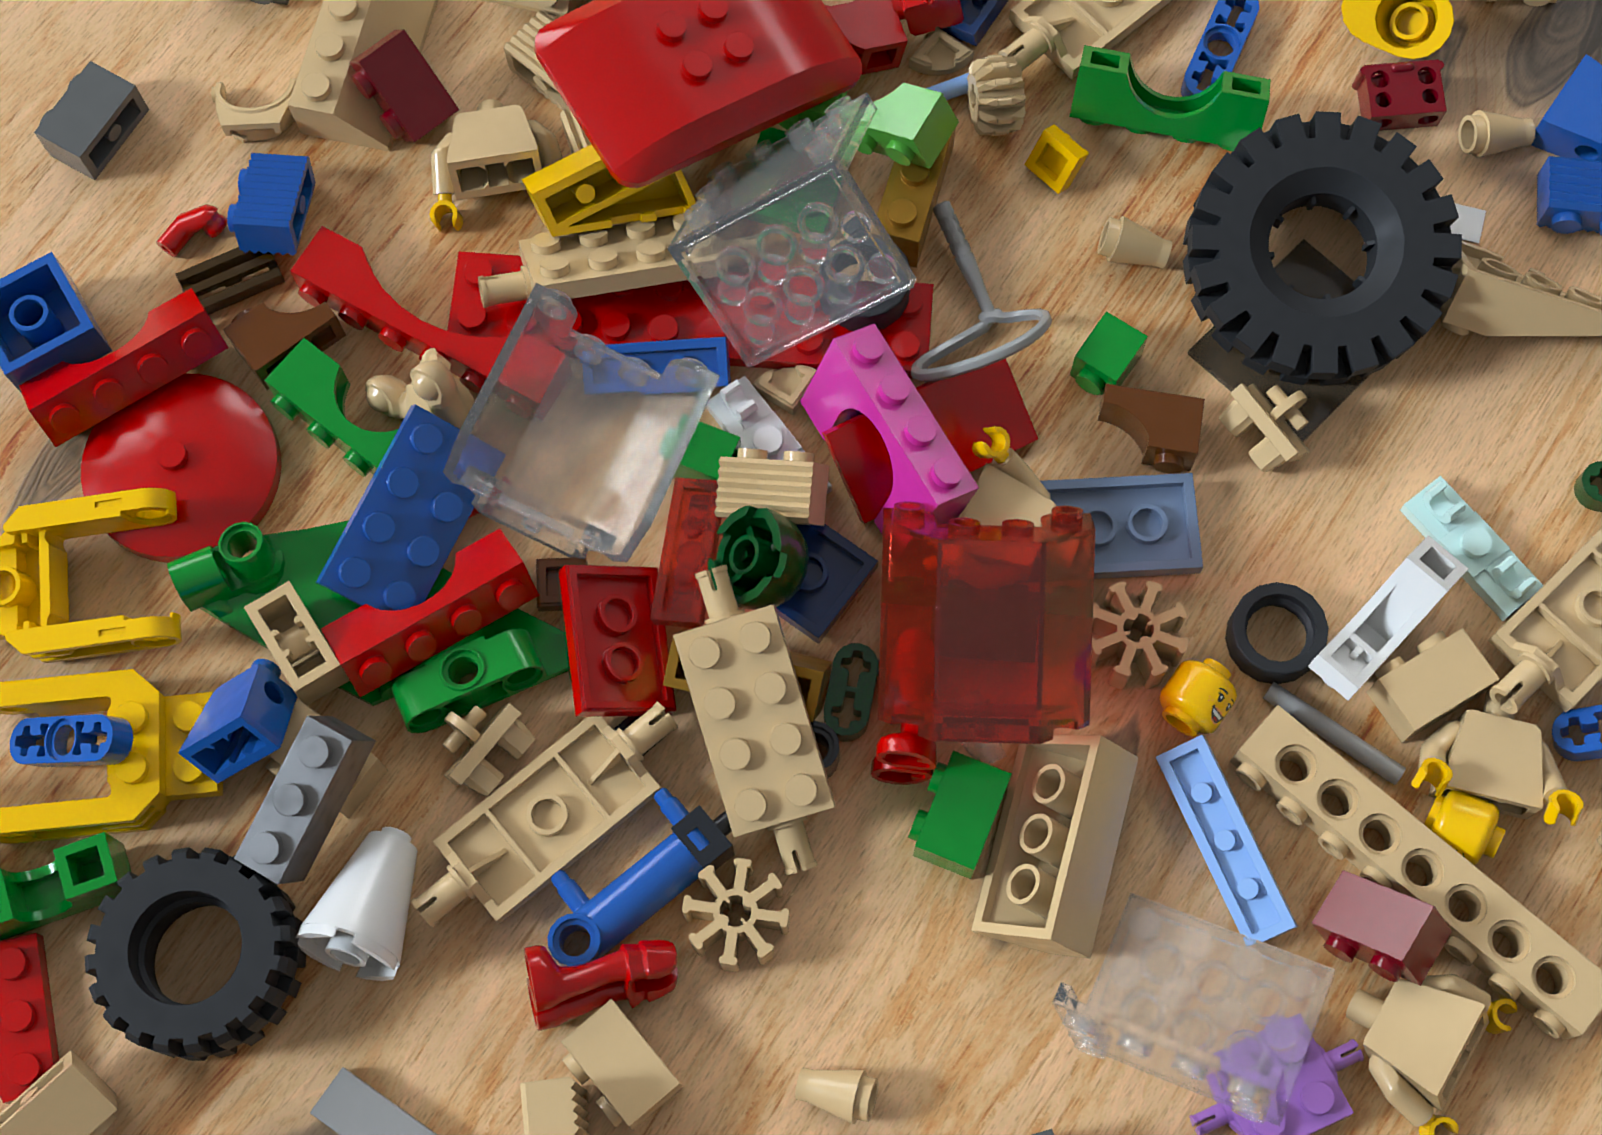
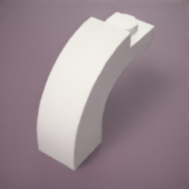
(1388, 617)

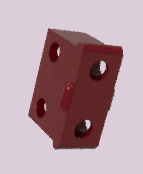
(1402, 94)

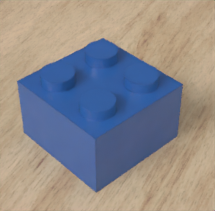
(44, 321)

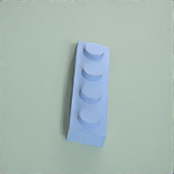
(1226, 840)

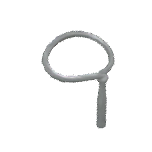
(967, 264)

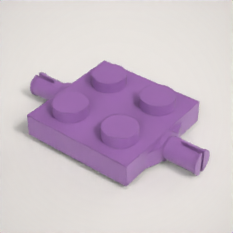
(1313, 1103)

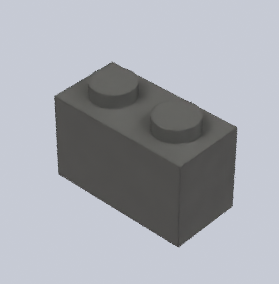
(91, 120)

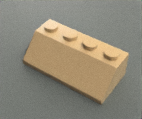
(324, 95)
(1056, 844)

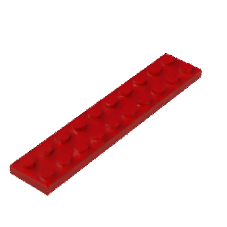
(664, 314)

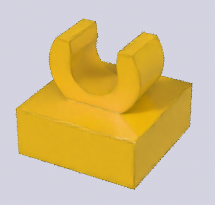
(1056, 158)

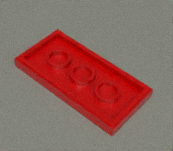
(962, 410)

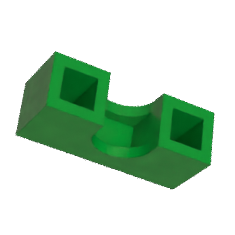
(67, 886)

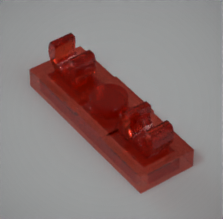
(686, 549)

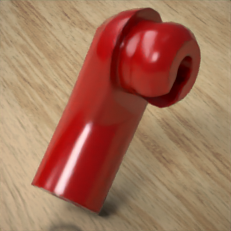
(188, 224)

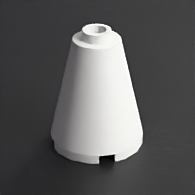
(365, 908)

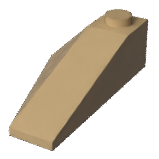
(1502, 302)

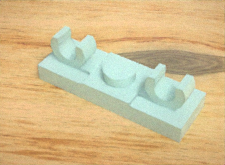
(1493, 568)

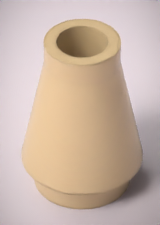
(1492, 133)
(1132, 244)
(840, 1092)

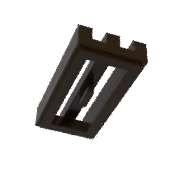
(228, 270)

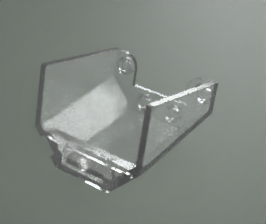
(575, 434)

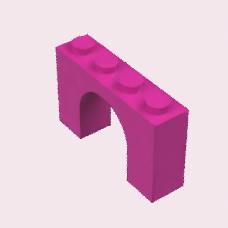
(866, 378)

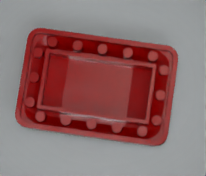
(690, 76)

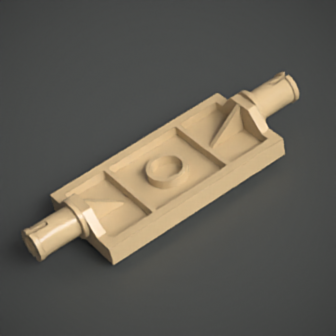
(1065, 26)
(590, 262)
(1556, 636)
(754, 720)
(546, 816)

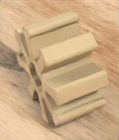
(1153, 642)
(752, 906)

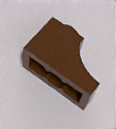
(268, 336)
(1159, 422)

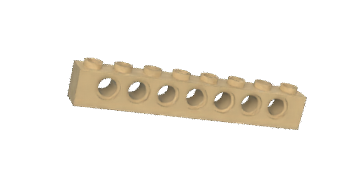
(1448, 874)

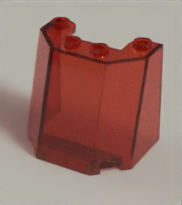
(986, 625)

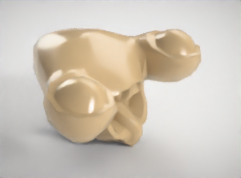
(431, 388)

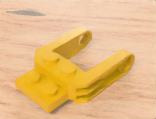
(36, 577)
(139, 784)

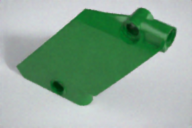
(504, 655)

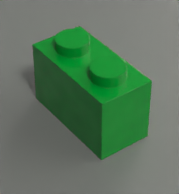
(960, 814)

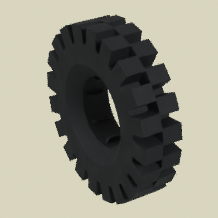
(1373, 187)

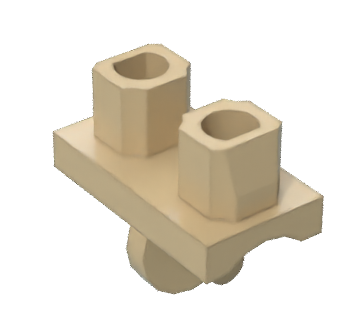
(1253, 408)
(502, 730)

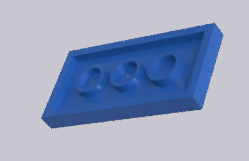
(402, 520)

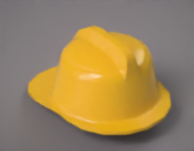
(1400, 26)

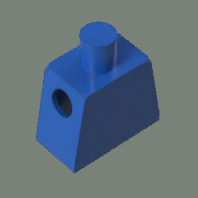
(1575, 118)
(241, 722)

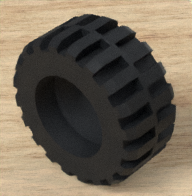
(139, 919)

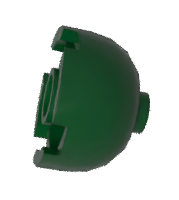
(763, 557)

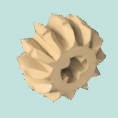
(996, 95)

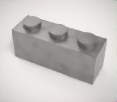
(304, 799)

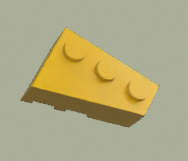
(584, 197)

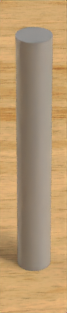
(1335, 733)

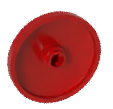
(202, 444)

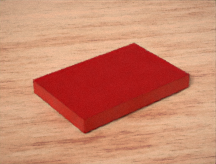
(611, 642)

